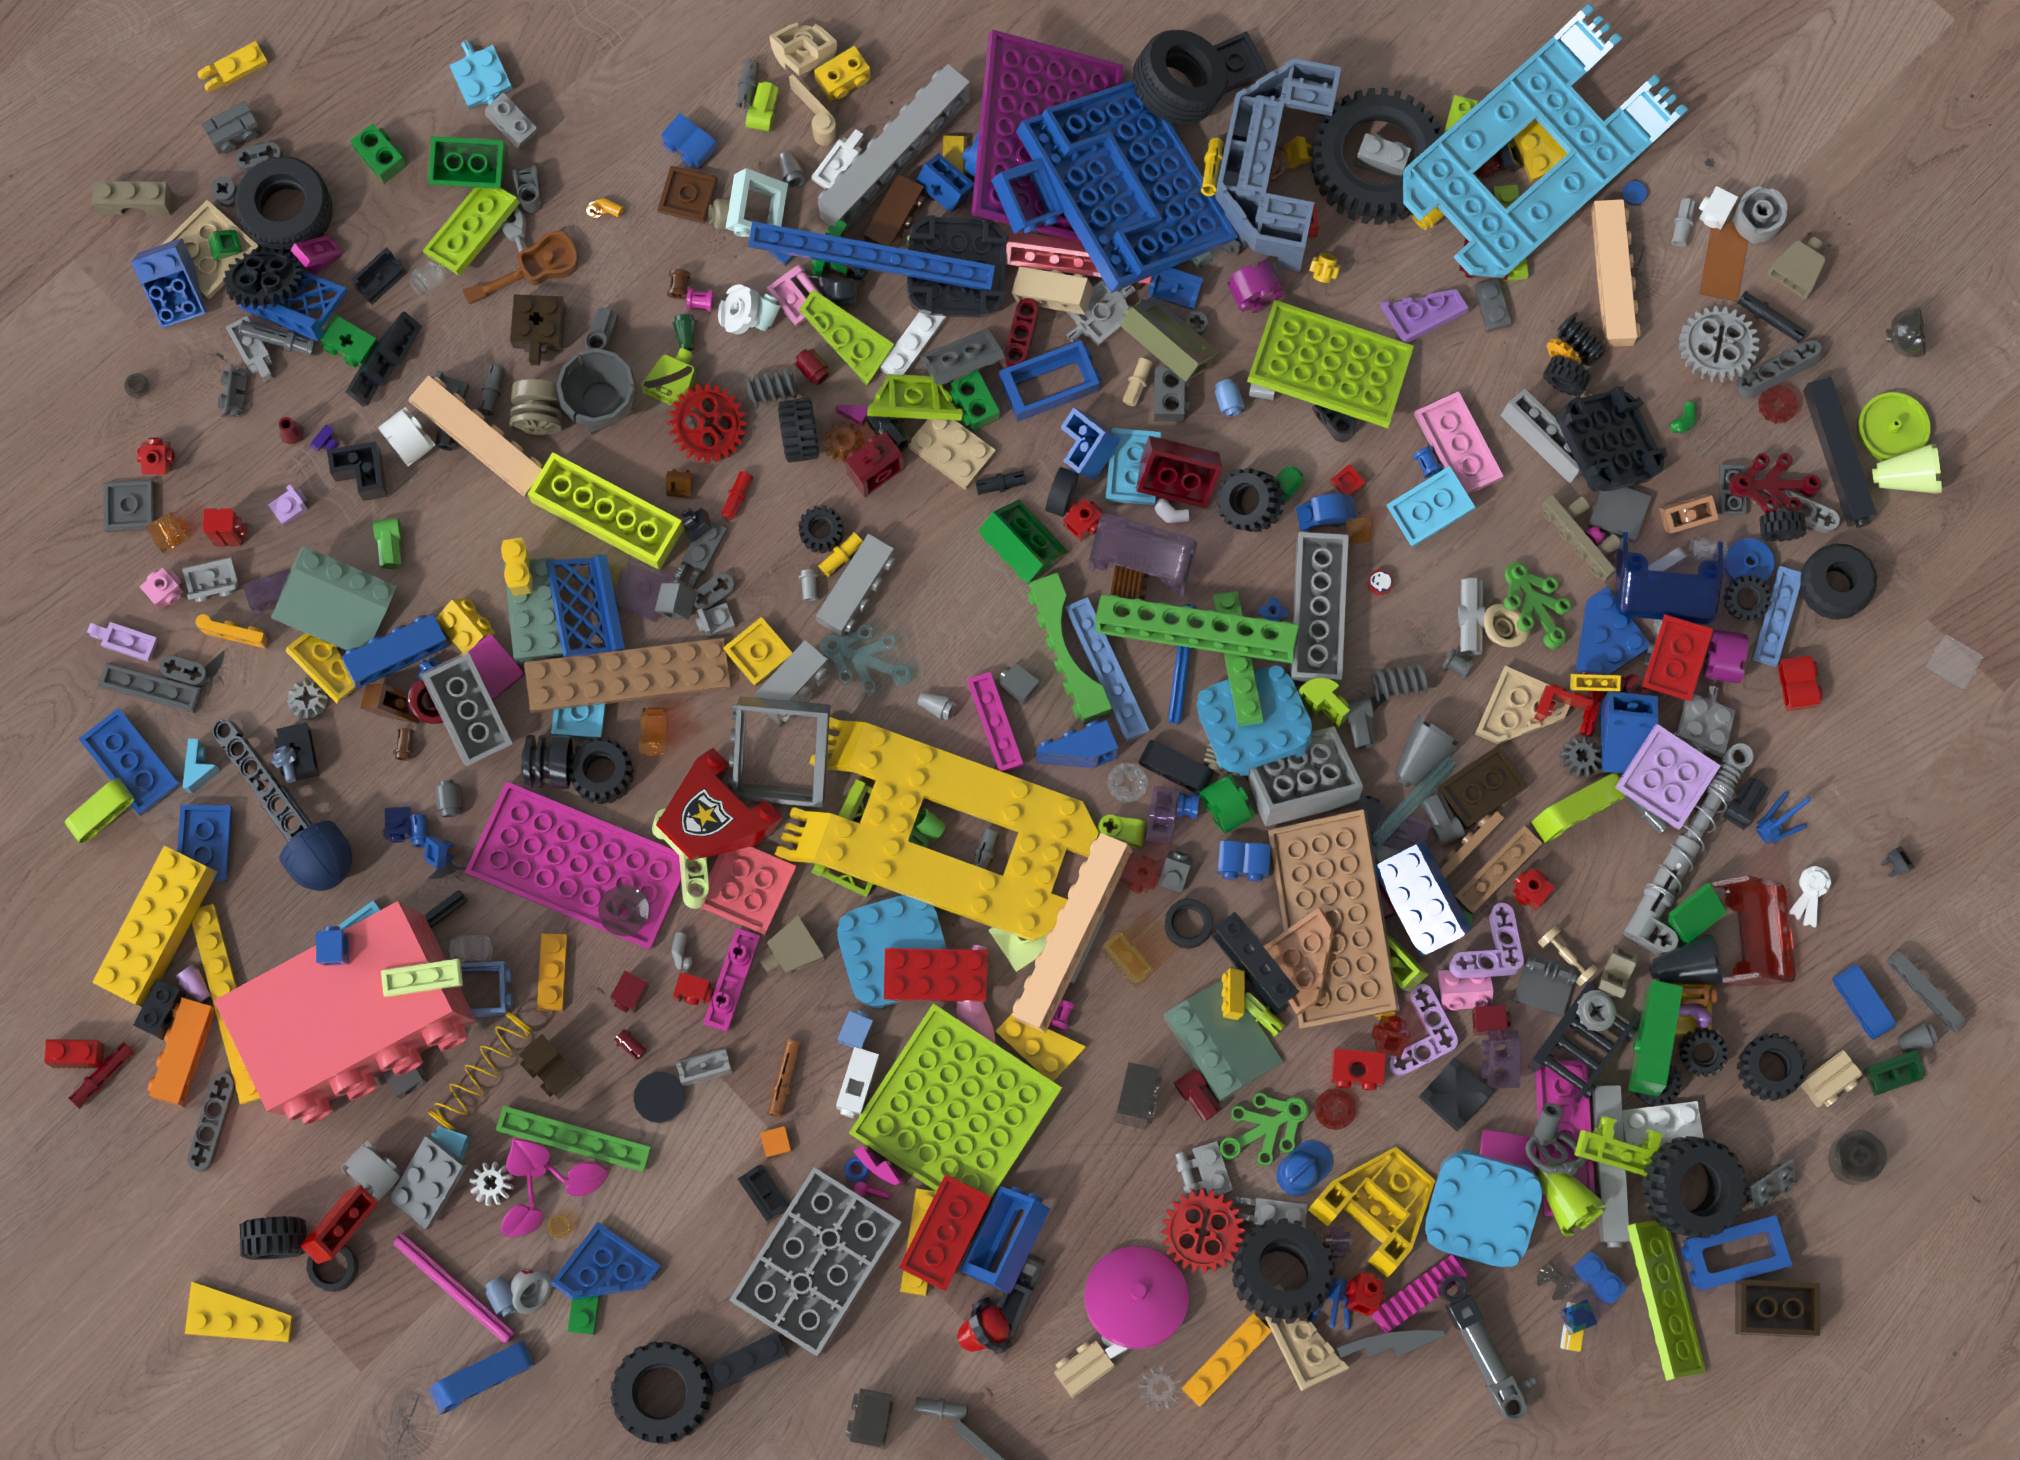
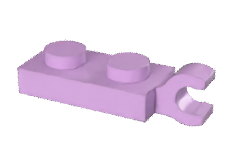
(125, 640)

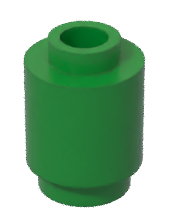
(1290, 481)

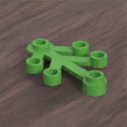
(1535, 601)
(1267, 1125)

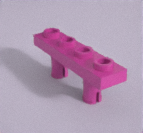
(731, 980)

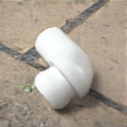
(1169, 514)

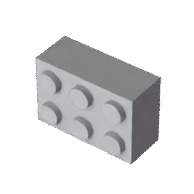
(795, 679)

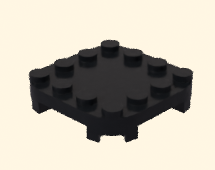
(960, 239)
(1610, 440)

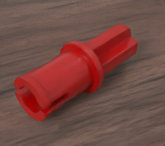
(736, 495)

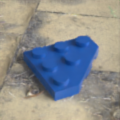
(1607, 636)
(604, 1267)

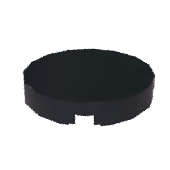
(659, 1097)

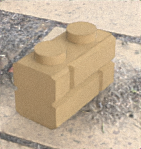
(1830, 1079)
(1083, 1368)

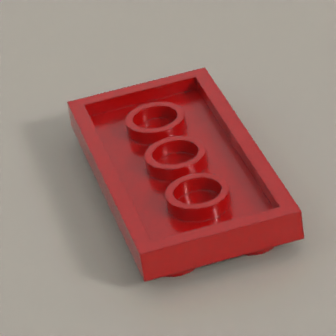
(935, 975)
(945, 1233)

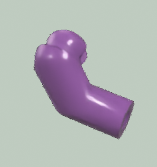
(1698, 1012)

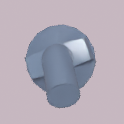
(284, 757)

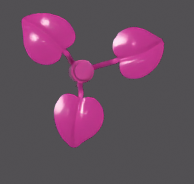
(532, 1160)

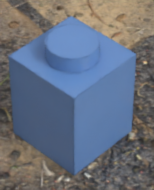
(856, 1030)

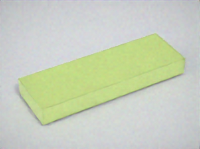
(421, 978)

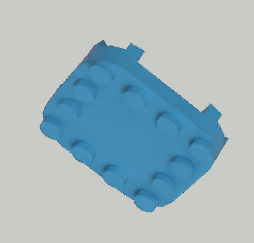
(1284, 728)
(882, 925)
(1483, 1208)

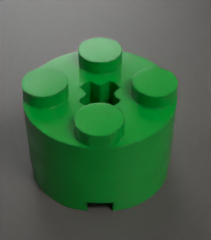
(1227, 804)

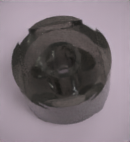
(1862, 1144)

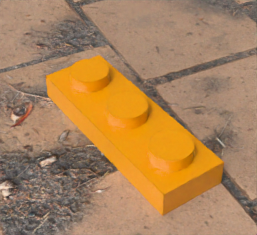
(552, 972)

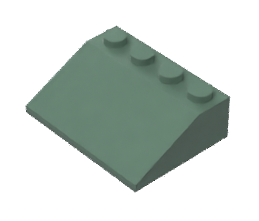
(332, 600)
(1222, 1049)

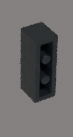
(746, 1361)

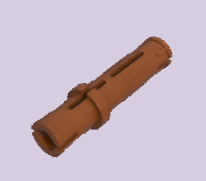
(784, 1077)

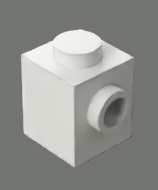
(1717, 208)

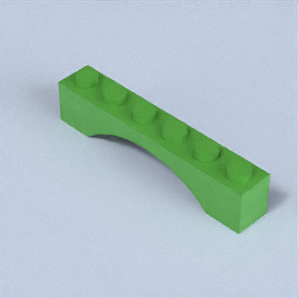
(1087, 694)

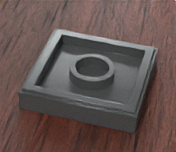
(128, 505)
(1620, 512)

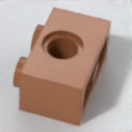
(1688, 513)

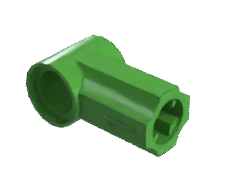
(388, 536)

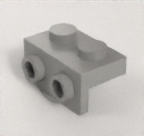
(211, 578)

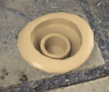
(1502, 626)

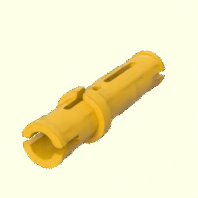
(1213, 161)

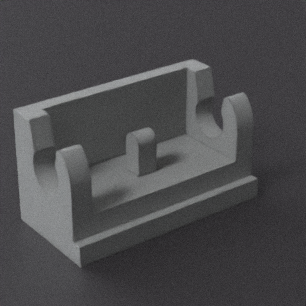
(704, 1067)

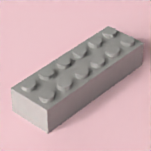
(1319, 606)

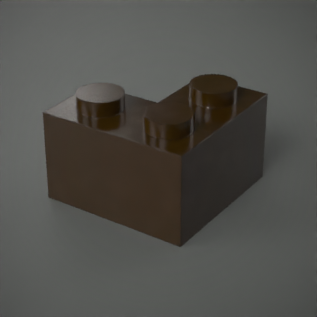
(546, 1062)

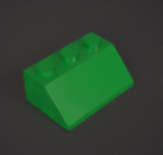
(467, 162)
(1022, 541)

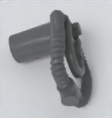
(1546, 1134)

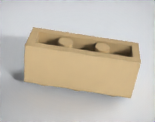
(1053, 289)

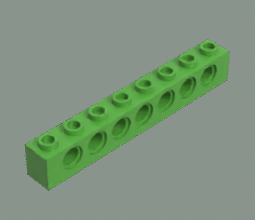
(1206, 637)

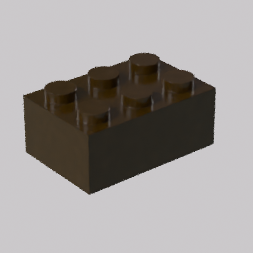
(1777, 1308)

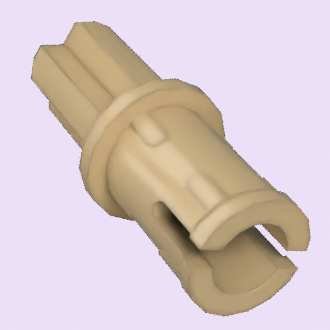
(1137, 382)

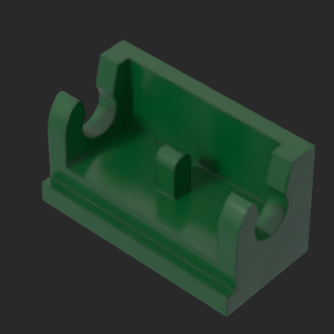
(1895, 1073)

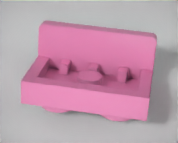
(1464, 992)

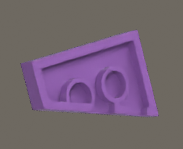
(1422, 315)

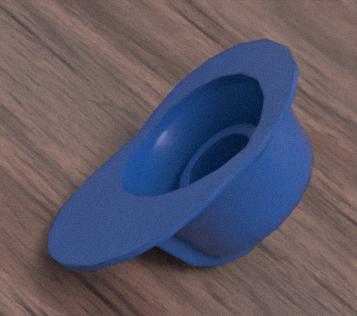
(1304, 1168)

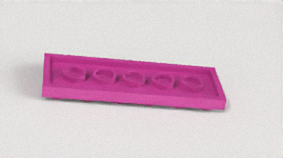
(1575, 1117)

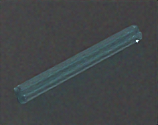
(1412, 801)

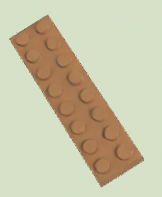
(627, 675)

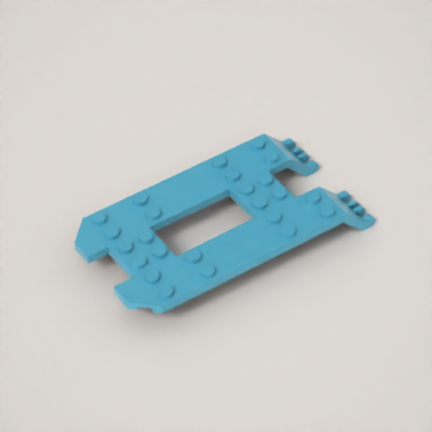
(1541, 92)

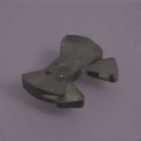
(1549, 1273)

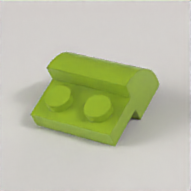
(1320, 695)

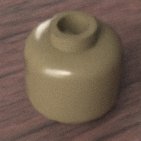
(718, 213)

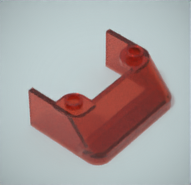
(1763, 931)

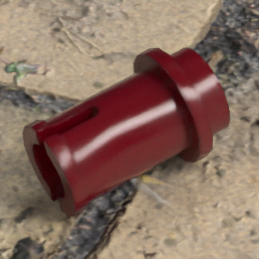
(630, 1044)

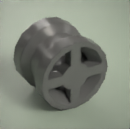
(222, 196)

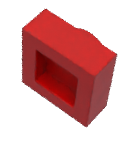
(1347, 481)

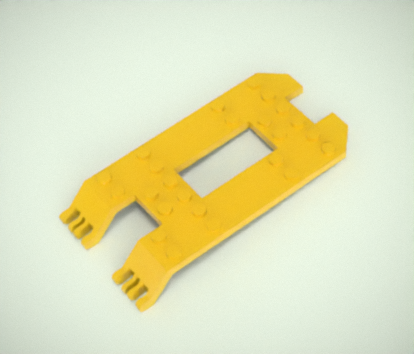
(880, 846)

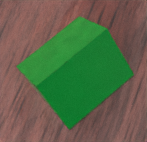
(1696, 914)

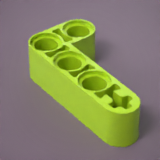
(1578, 807)

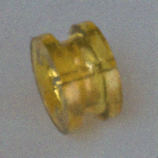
(555, 1219)

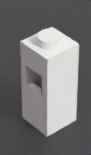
(857, 1082)

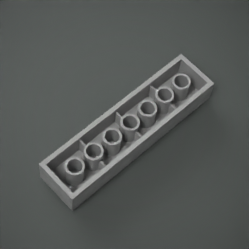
(895, 148)

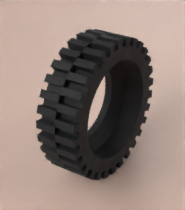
(1330, 165)

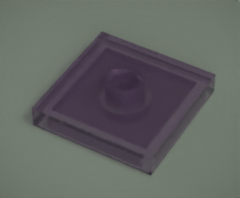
(640, 589)

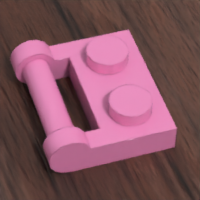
(789, 295)

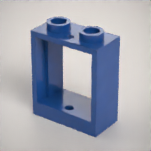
(1044, 188)

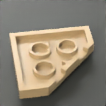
(1514, 707)

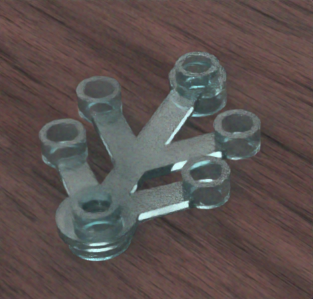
(862, 657)

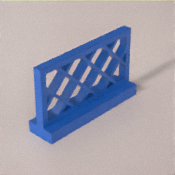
(296, 319)
(604, 599)

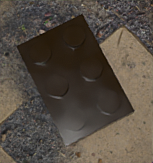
(1482, 787)

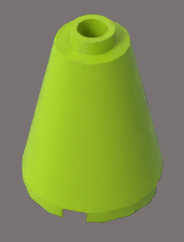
(1570, 1201)

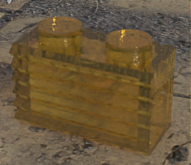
(1128, 959)

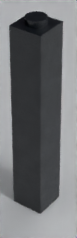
(1839, 452)

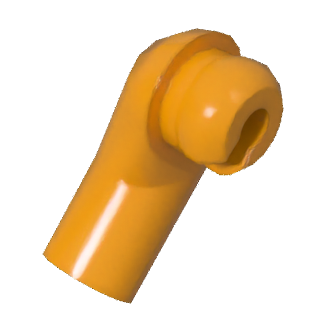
(602, 207)

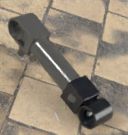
(1469, 1322)

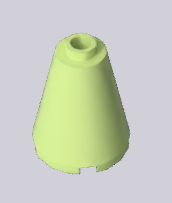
(1911, 471)

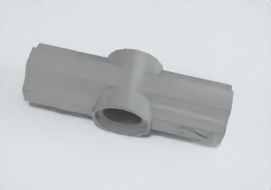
(1471, 616)

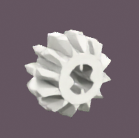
(482, 1185)

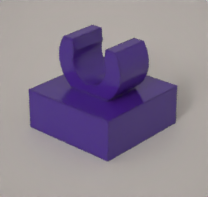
(323, 439)

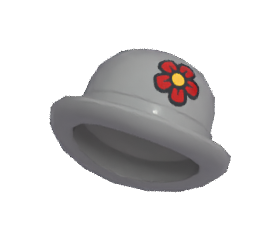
(530, 1290)

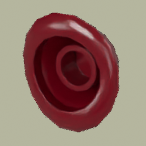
(422, 704)

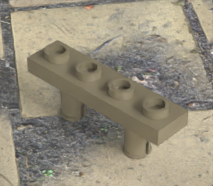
(1583, 546)

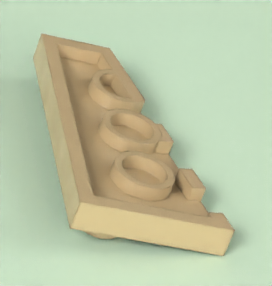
(1306, 1352)

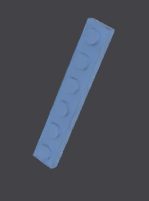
(1107, 670)

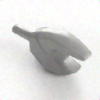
(516, 230)

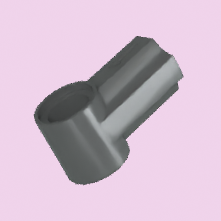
(602, 329)
(1361, 724)
(1445, 825)

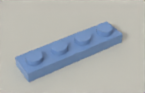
(1778, 617)

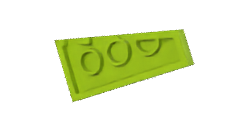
(850, 338)

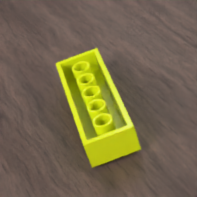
(606, 511)

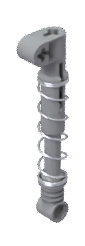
(1682, 855)

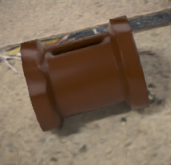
(678, 283)

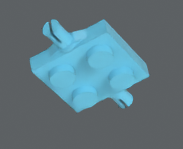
(480, 75)

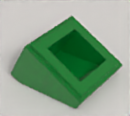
(224, 244)

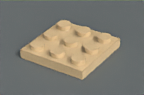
(195, 234)

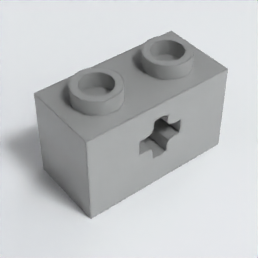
(510, 121)

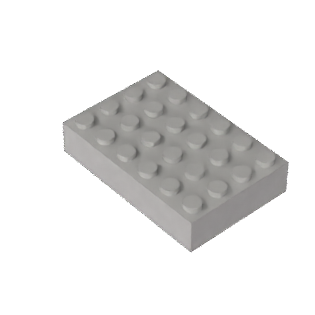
(816, 1262)

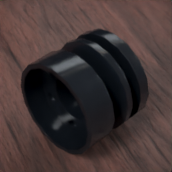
(545, 761)

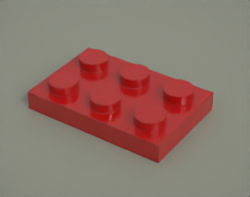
(1677, 658)

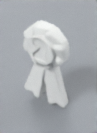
(1814, 883)

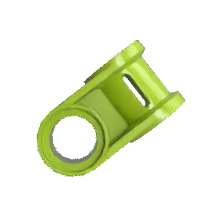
(1124, 829)

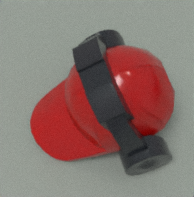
(985, 1329)

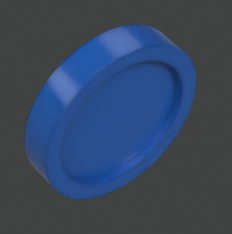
(1634, 193)

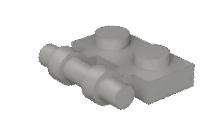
(1211, 1169)

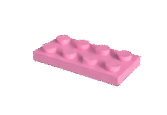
(1458, 442)

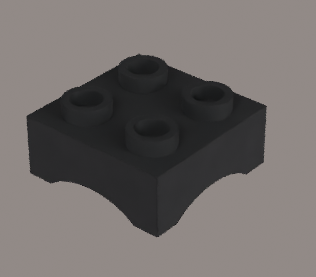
(1455, 1094)

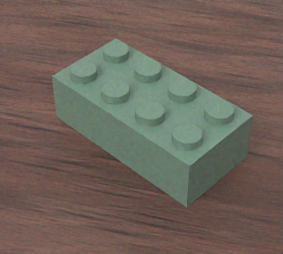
(534, 618)

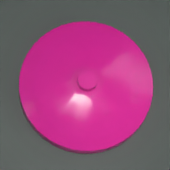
(1136, 1297)

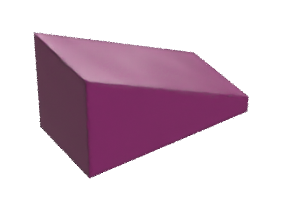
(854, 413)

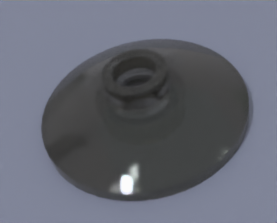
(618, 899)

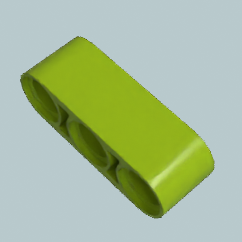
(99, 810)

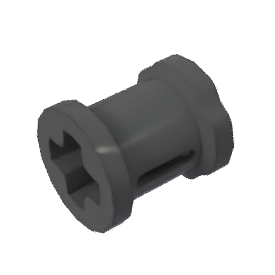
(1458, 664)

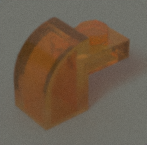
(654, 731)

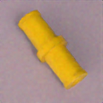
(841, 554)

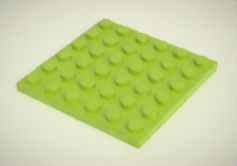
(955, 1106)

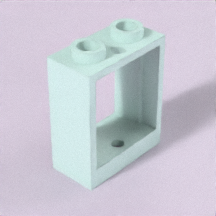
(762, 184)

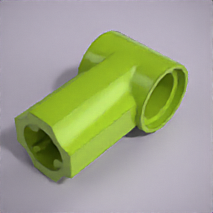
(761, 114)

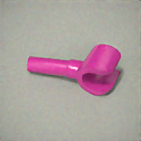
(861, 1189)

